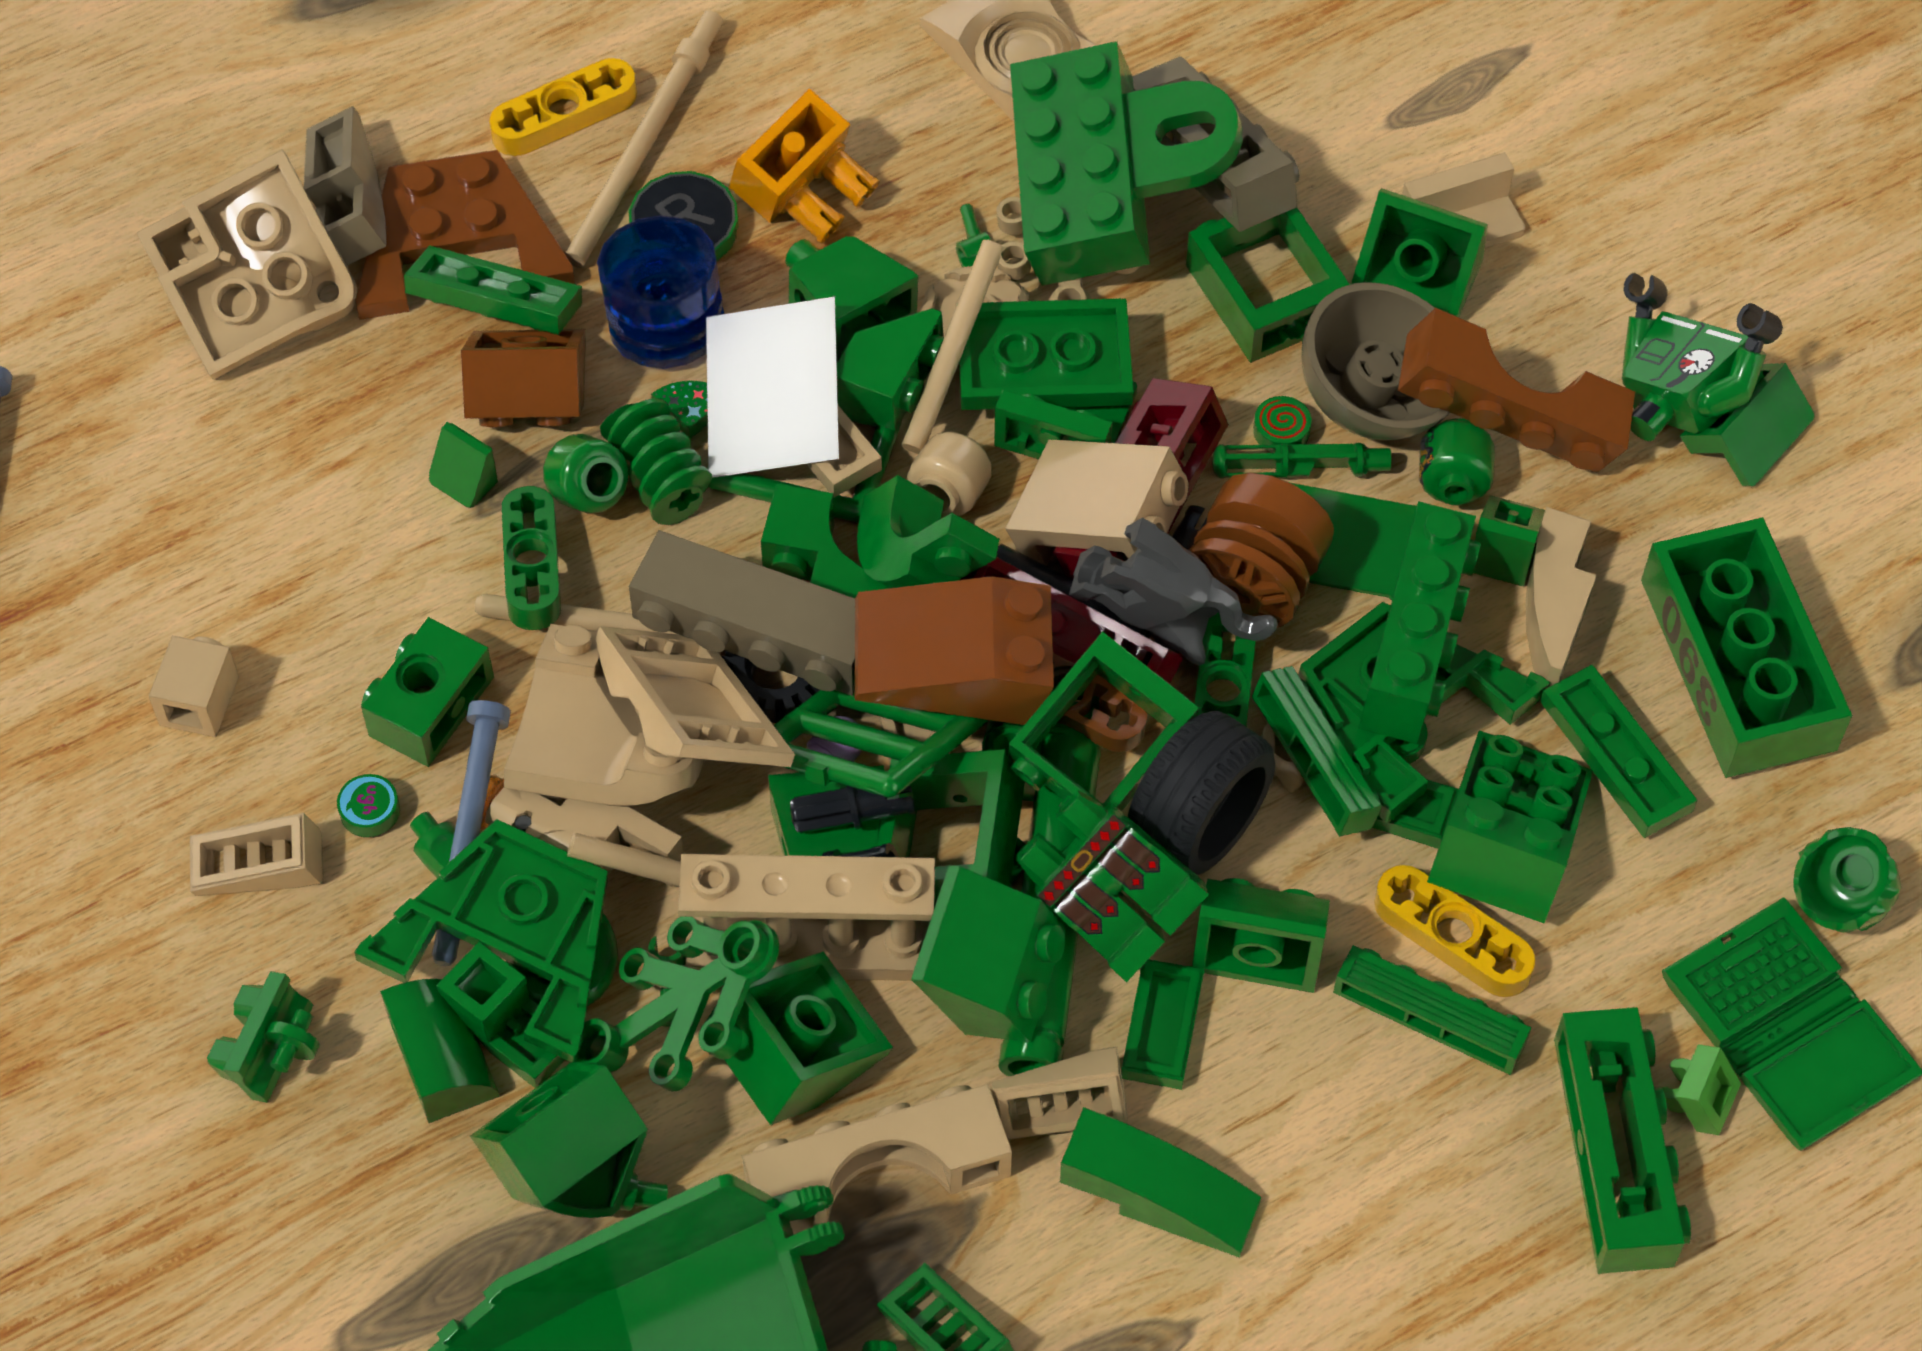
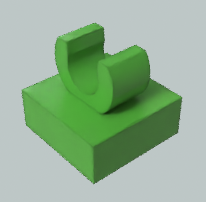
(1705, 1089)

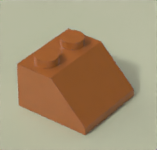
(523, 376)

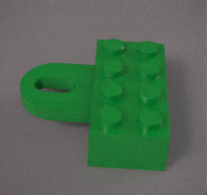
(1096, 152)

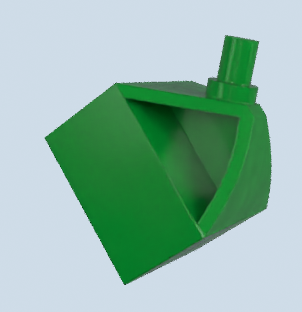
(571, 1146)

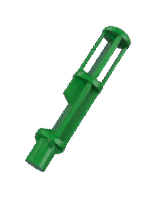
(1300, 459)

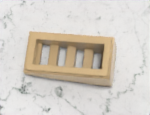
(284, 872)
(1075, 1073)

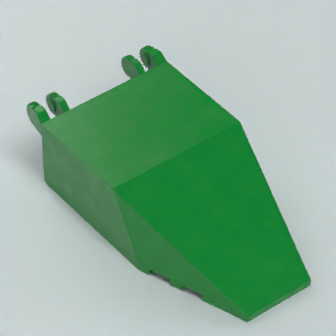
(679, 1276)

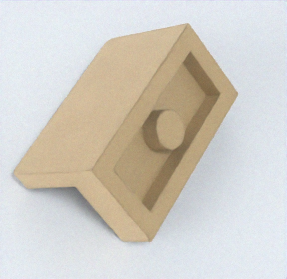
(1477, 192)

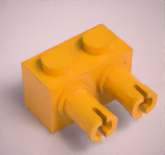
(789, 155)

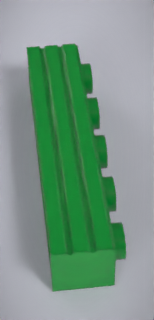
(1317, 751)
(1432, 1009)

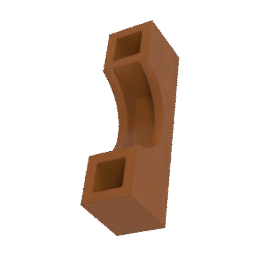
(1454, 369)

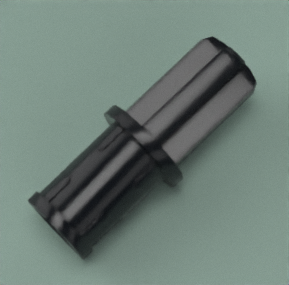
(845, 807)

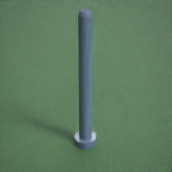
(487, 720)

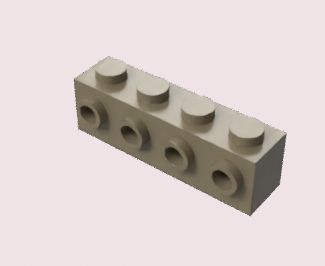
(747, 611)

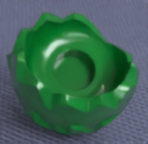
(1846, 880)

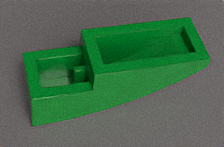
(1158, 1183)

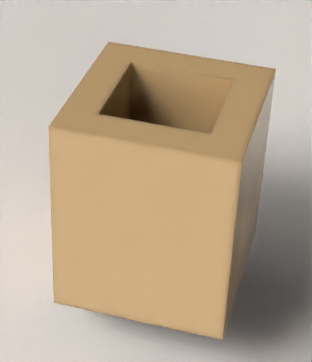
(194, 685)

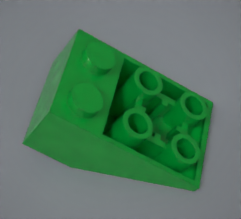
(1511, 826)

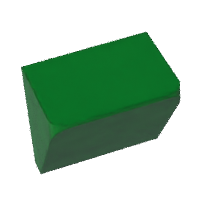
(462, 466)

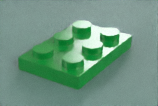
(1050, 349)

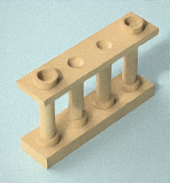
(855, 909)

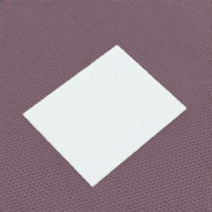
(772, 387)

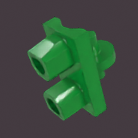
(271, 1037)

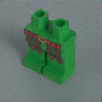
(1088, 879)

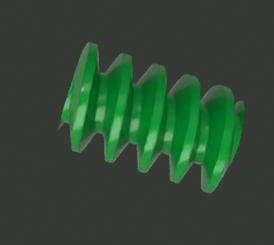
(658, 459)

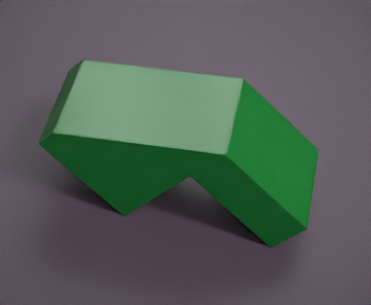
(497, 1009)

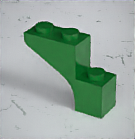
(801, 542)

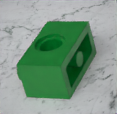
(425, 721)

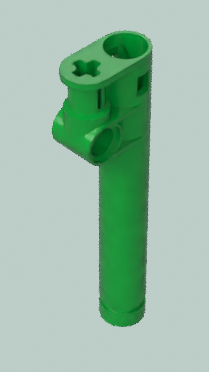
(1080, 761)

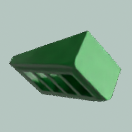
(965, 1317)

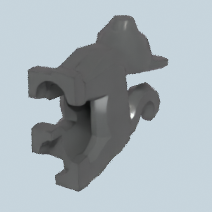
(1164, 592)

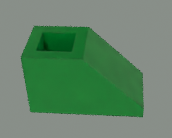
(887, 367)

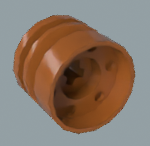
(1264, 543)

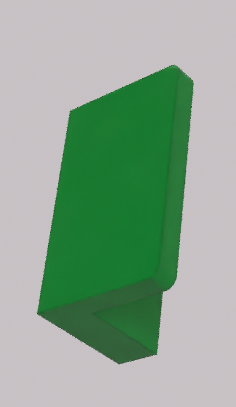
(1759, 430)

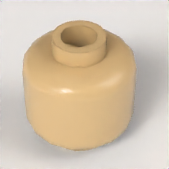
(953, 470)

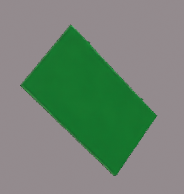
(1365, 543)

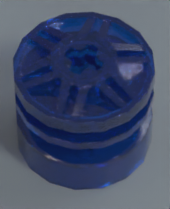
(659, 289)

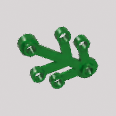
(744, 955)

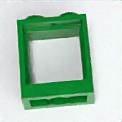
(1278, 323)
(1131, 679)
(960, 782)

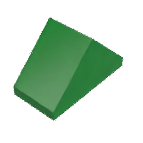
(1507, 539)

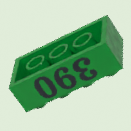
(1745, 647)

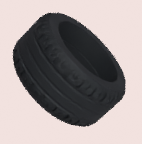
(1204, 789)

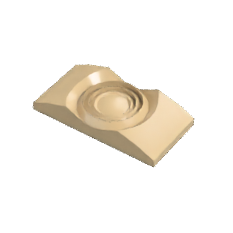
(996, 33)
(688, 699)

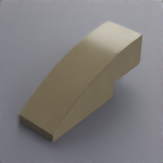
(345, 185)

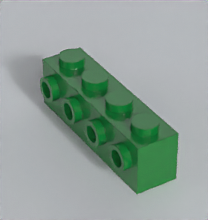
(1418, 622)

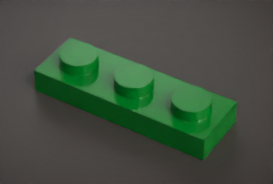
(493, 289)
(1618, 751)

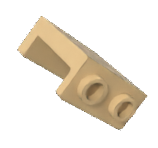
(1091, 493)

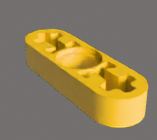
(556, 126)
(1480, 970)

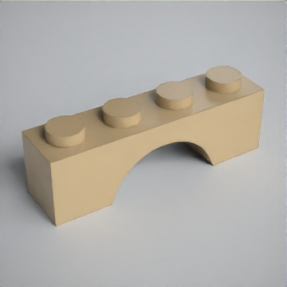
(949, 1138)

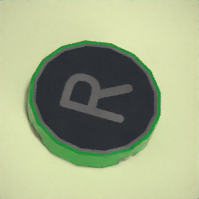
(695, 199)

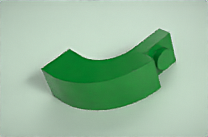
(909, 543)

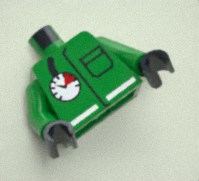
(1686, 368)

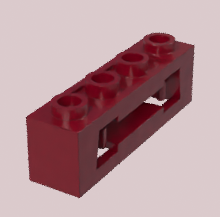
(1170, 417)
(1078, 626)

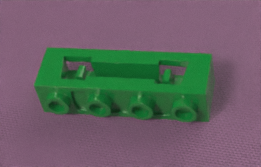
(1616, 1046)

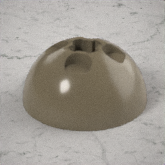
(1356, 360)

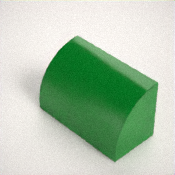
(438, 1050)

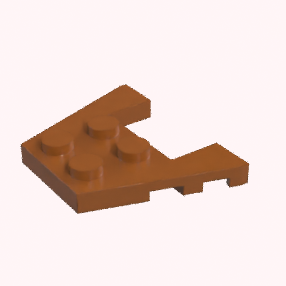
(461, 207)

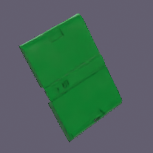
(1791, 1024)

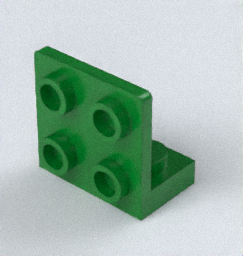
(1028, 422)

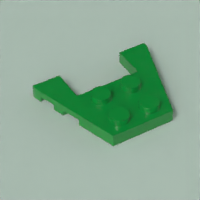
(1340, 683)
(523, 906)

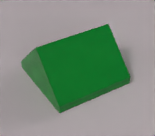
(1422, 250)

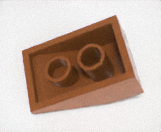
(956, 648)

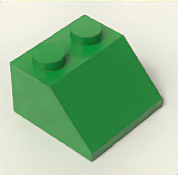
(1261, 934)
(989, 956)
(802, 1038)

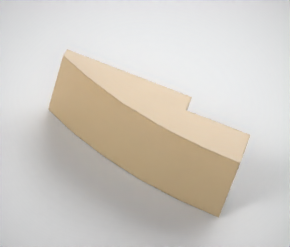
(1556, 592)

